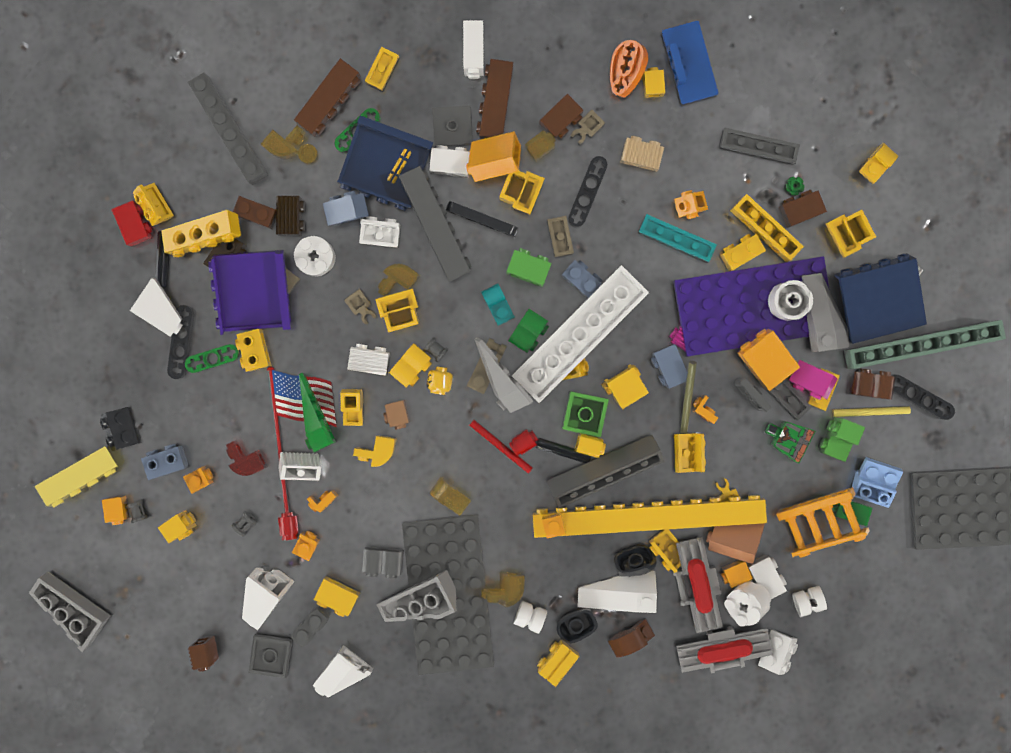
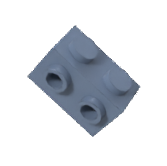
(345, 209)
(581, 279)
(670, 366)
(164, 462)

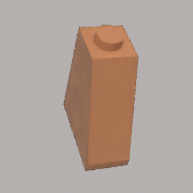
(736, 540)

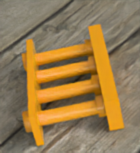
(826, 504)

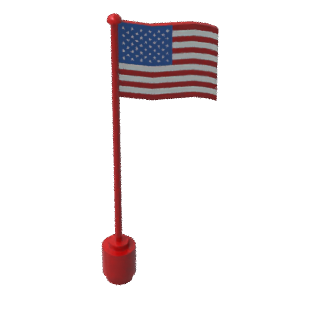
(288, 404)

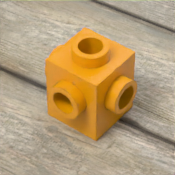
(691, 204)

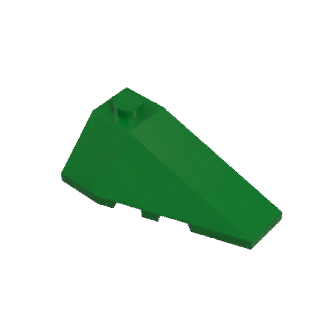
(316, 426)

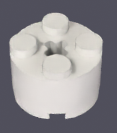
(308, 247)
(797, 292)
(748, 603)

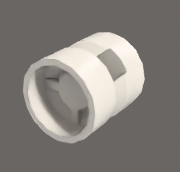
(803, 604)
(532, 617)

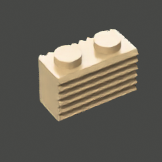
(642, 153)

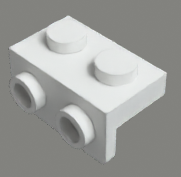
(379, 232)
(782, 649)

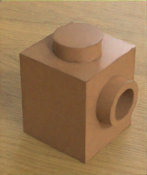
(396, 414)

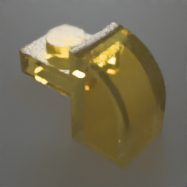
(282, 147)
(397, 273)
(449, 496)
(510, 590)

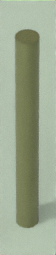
(688, 397)

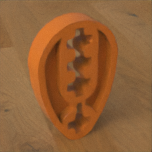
(619, 62)

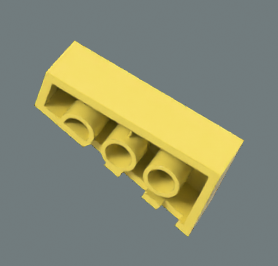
(77, 476)

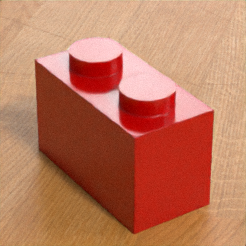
(132, 223)

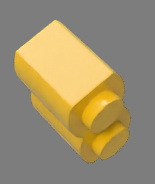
(411, 365)
(590, 445)

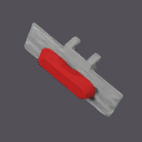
(703, 582)
(724, 649)

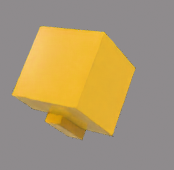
(521, 190)
(850, 232)
(398, 309)
(625, 386)

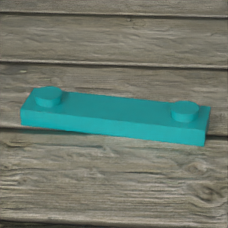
(677, 238)

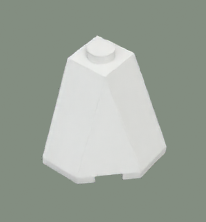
(157, 309)
(263, 594)
(341, 673)

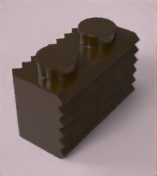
(289, 216)

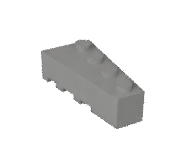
(69, 609)

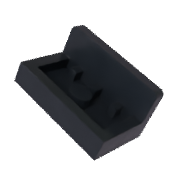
(118, 429)

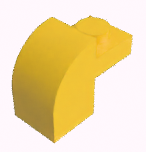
(878, 163)
(352, 407)
(382, 452)

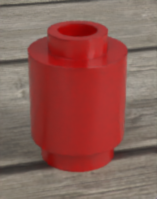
(523, 442)

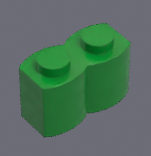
(528, 331)

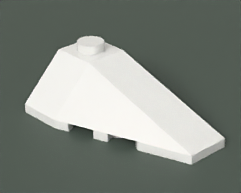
(621, 594)

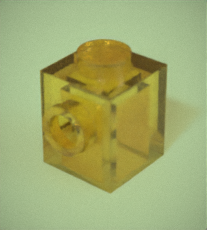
(540, 145)

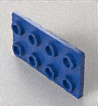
(689, 62)

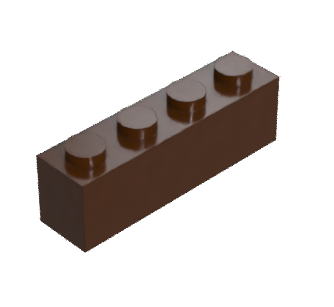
(328, 97)
(496, 98)

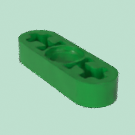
(344, 137)
(224, 349)

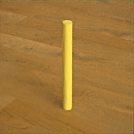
(871, 411)

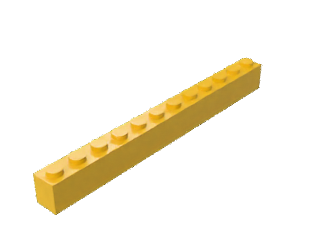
(657, 516)

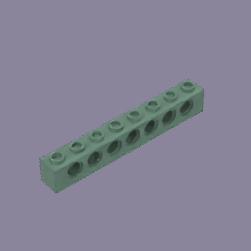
(924, 344)

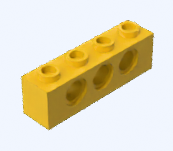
(766, 228)
(188, 236)

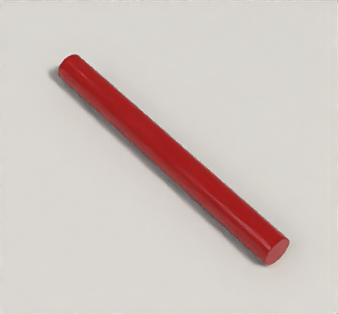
(499, 445)

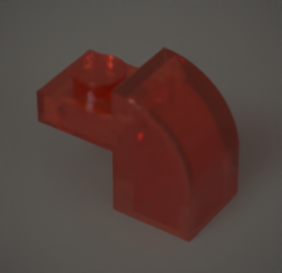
(244, 464)

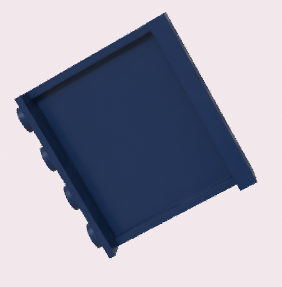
(373, 156)
(882, 298)

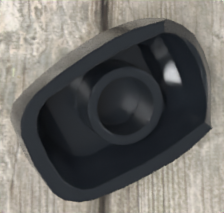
(635, 561)
(577, 625)

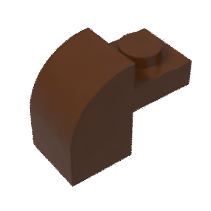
(631, 640)

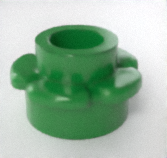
(790, 185)

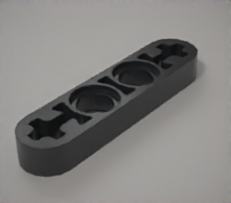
(586, 191)
(481, 219)
(183, 342)
(921, 394)

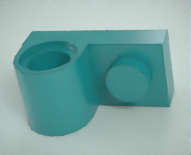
(497, 304)

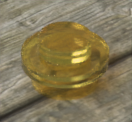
(307, 153)

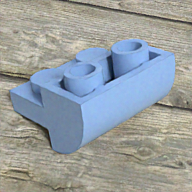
(876, 482)

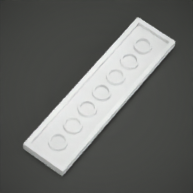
(580, 334)

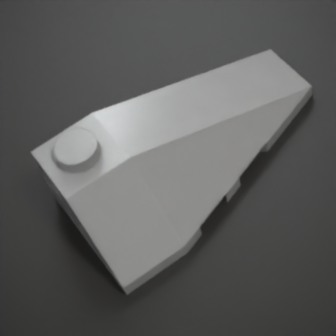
(824, 319)
(507, 391)
(427, 599)

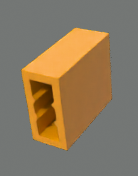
(494, 156)
(768, 359)

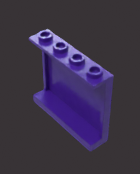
(250, 291)

